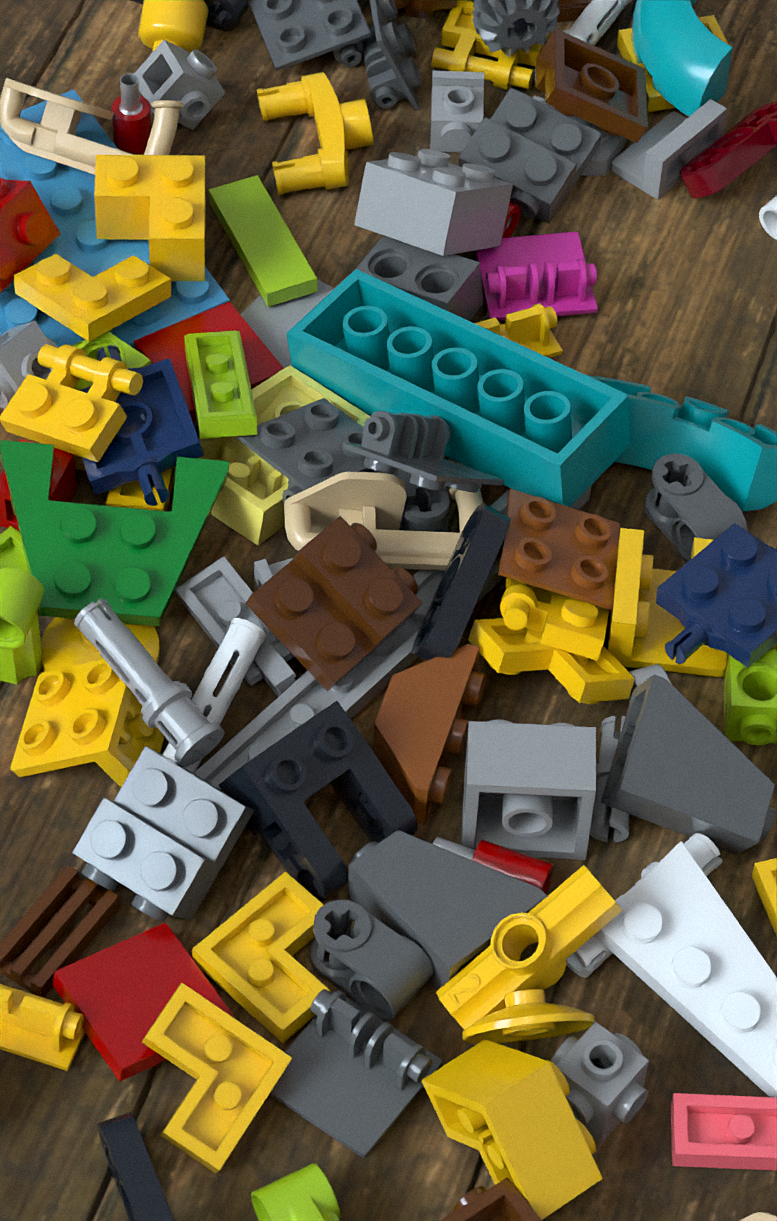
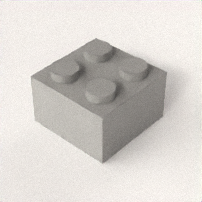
(433, 202)
(530, 787)

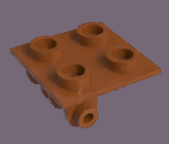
(560, 549)

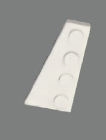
(700, 962)

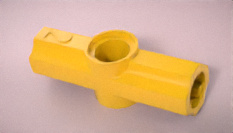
(560, 926)

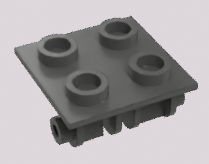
(310, 28)
(388, 62)
(308, 445)
(418, 447)
(352, 1072)

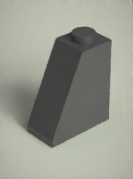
(686, 772)
(436, 898)

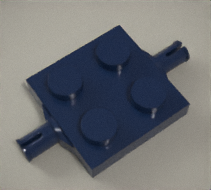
(151, 436)
(725, 598)

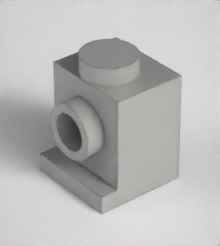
(455, 109)

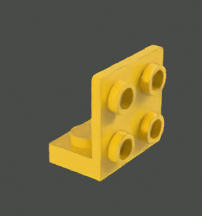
(640, 625)
(83, 718)

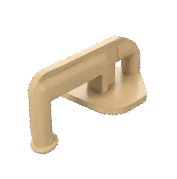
(56, 134)
(377, 504)

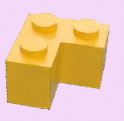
(157, 202)
(518, 1121)

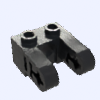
(299, 765)

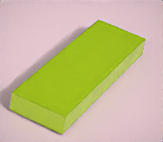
(263, 241)
(220, 384)

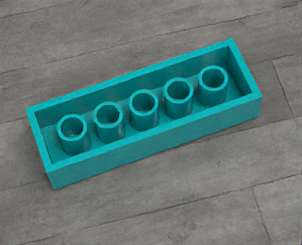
(504, 403)

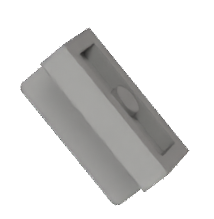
(668, 147)

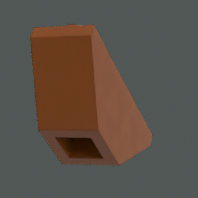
(425, 724)

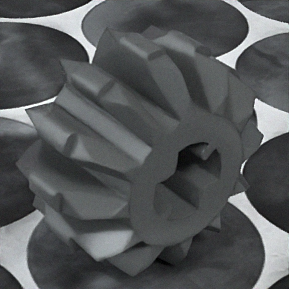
(514, 23)

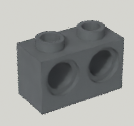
(441, 280)

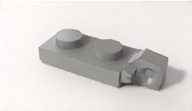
(218, 597)

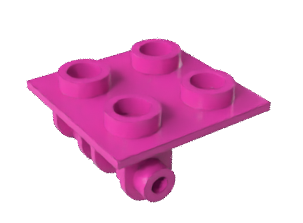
(535, 271)

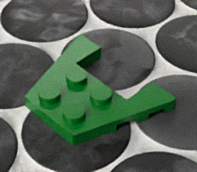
(102, 550)

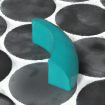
(680, 53)
(727, 450)

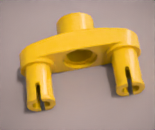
(338, 128)

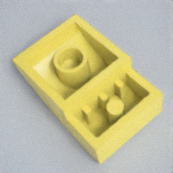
(254, 489)

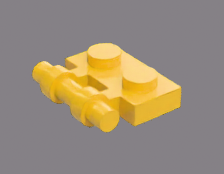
(461, 35)
(65, 417)
(562, 620)

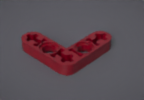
(732, 153)

